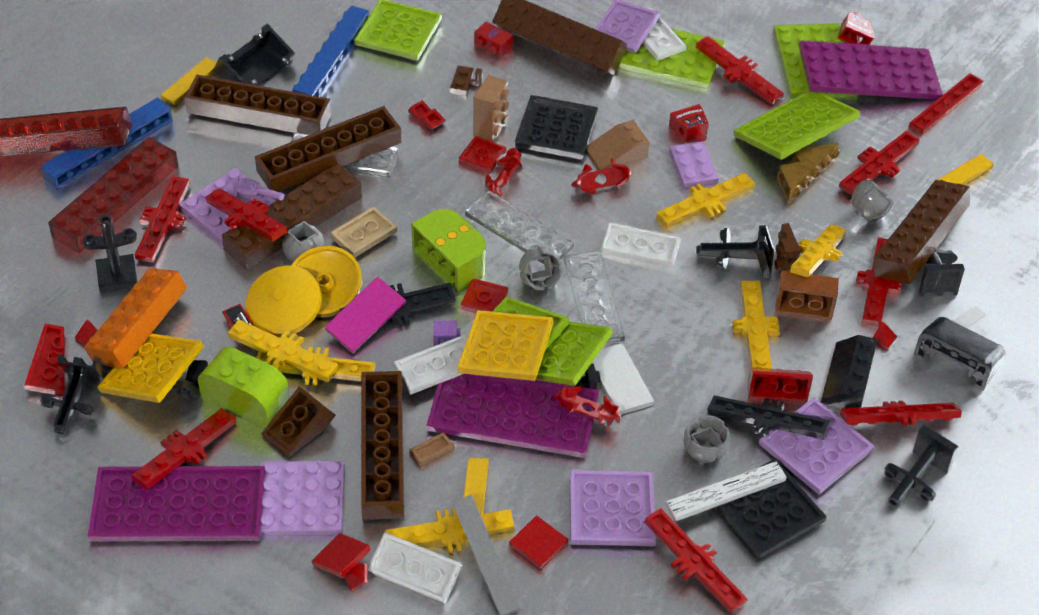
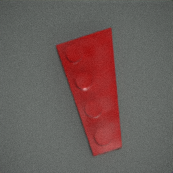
(45, 373)

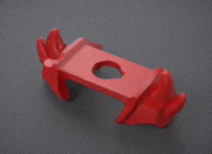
(509, 162)
(616, 175)
(603, 412)

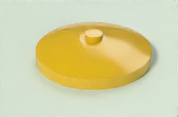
(336, 275)
(283, 300)

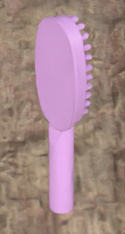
(253, 187)

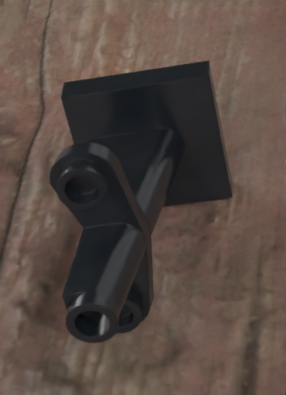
(759, 250)
(115, 270)
(941, 277)
(78, 372)
(933, 450)

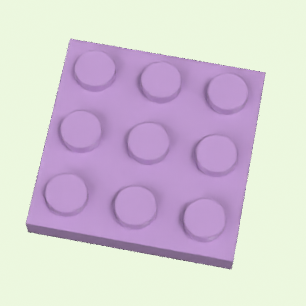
(628, 23)

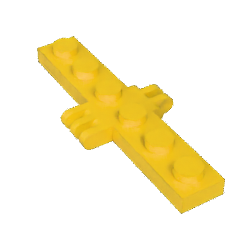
(705, 200)
(819, 250)
(756, 325)
(283, 350)
(347, 369)
(449, 530)

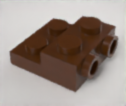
(787, 249)

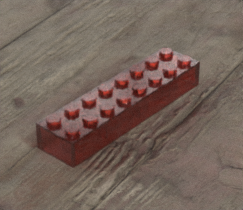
(64, 131)
(114, 193)

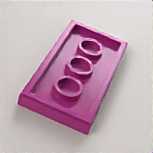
(365, 314)

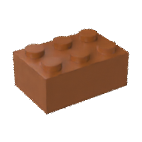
(806, 296)

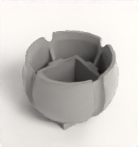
(870, 200)
(293, 247)
(545, 278)
(706, 429)

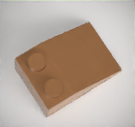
(622, 143)

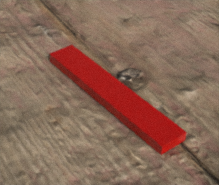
(946, 104)

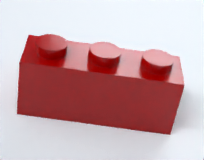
(779, 384)

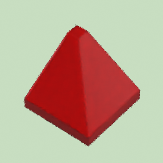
(86, 332)
(885, 336)
(357, 576)

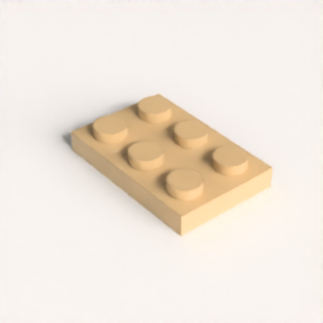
(364, 232)

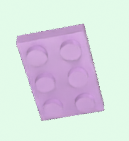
(693, 164)

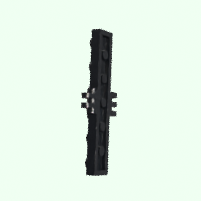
(421, 300)
(769, 417)

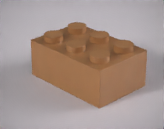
(490, 108)

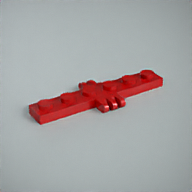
(739, 70)
(880, 162)
(247, 214)
(162, 219)
(876, 292)
(900, 412)
(183, 448)
(695, 561)

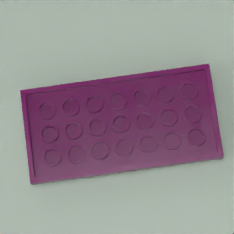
(869, 70)
(511, 413)
(182, 506)

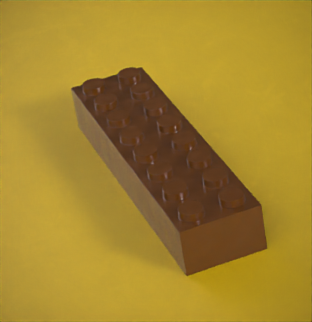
(560, 34)
(257, 105)
(323, 149)
(310, 203)
(921, 231)
(382, 445)

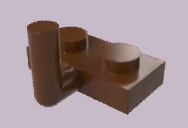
(463, 80)

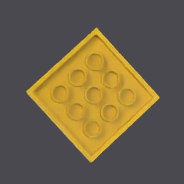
(505, 345)
(152, 368)

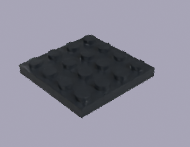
(556, 127)
(773, 515)

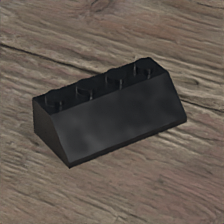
(849, 372)

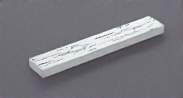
(725, 491)

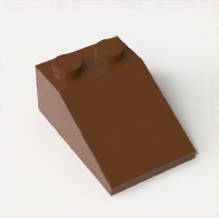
(298, 422)

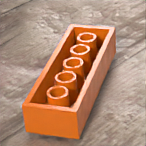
(135, 317)

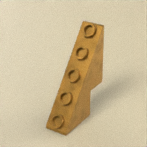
(804, 167)

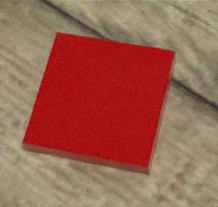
(482, 154)
(483, 296)
(538, 542)
(341, 555)

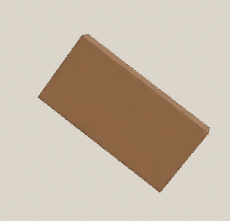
(431, 449)

